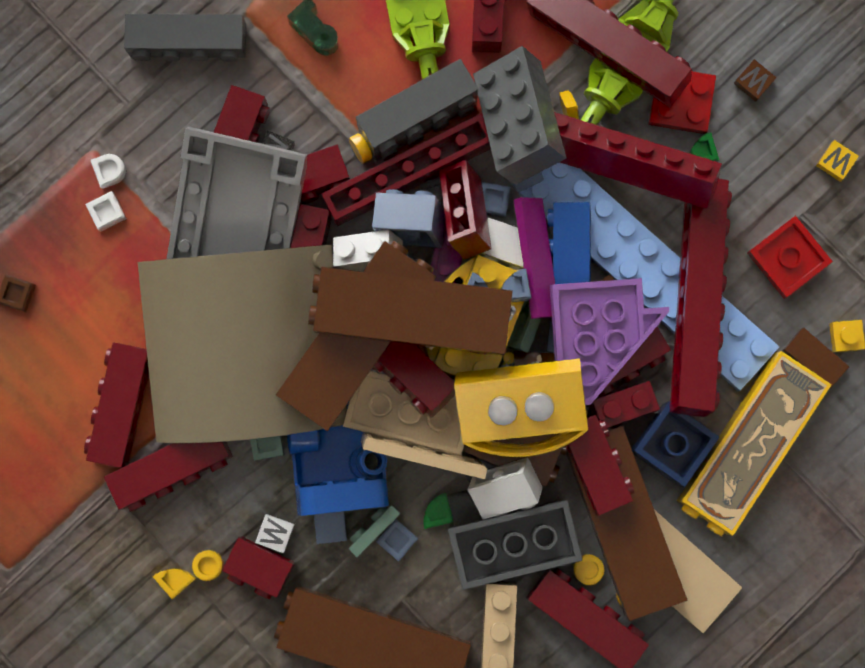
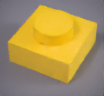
(847, 336)

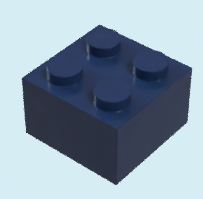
(674, 445)

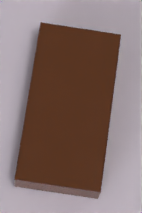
(815, 356)

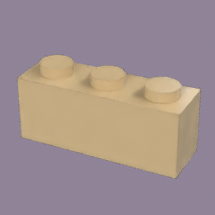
(499, 625)

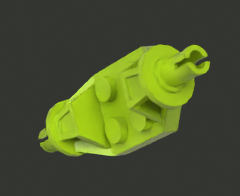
(647, 18)
(420, 21)

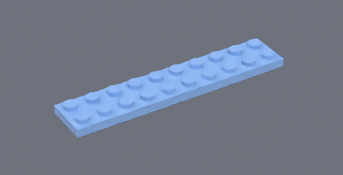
(631, 251)

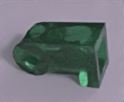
(319, 36)

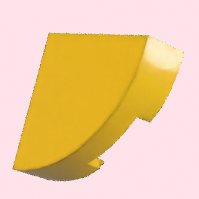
(568, 104)
(174, 581)

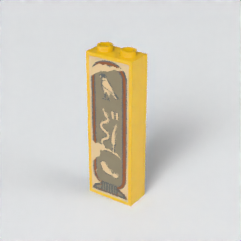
(753, 444)

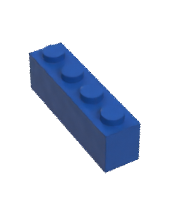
(571, 241)

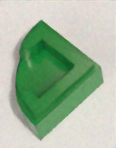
(705, 148)
(438, 512)

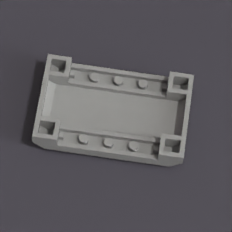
(234, 196)

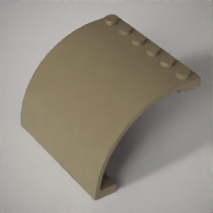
(227, 340)

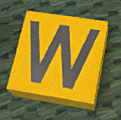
(837, 160)

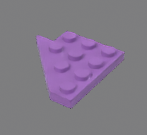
(601, 327)

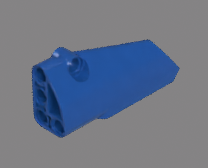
(333, 472)

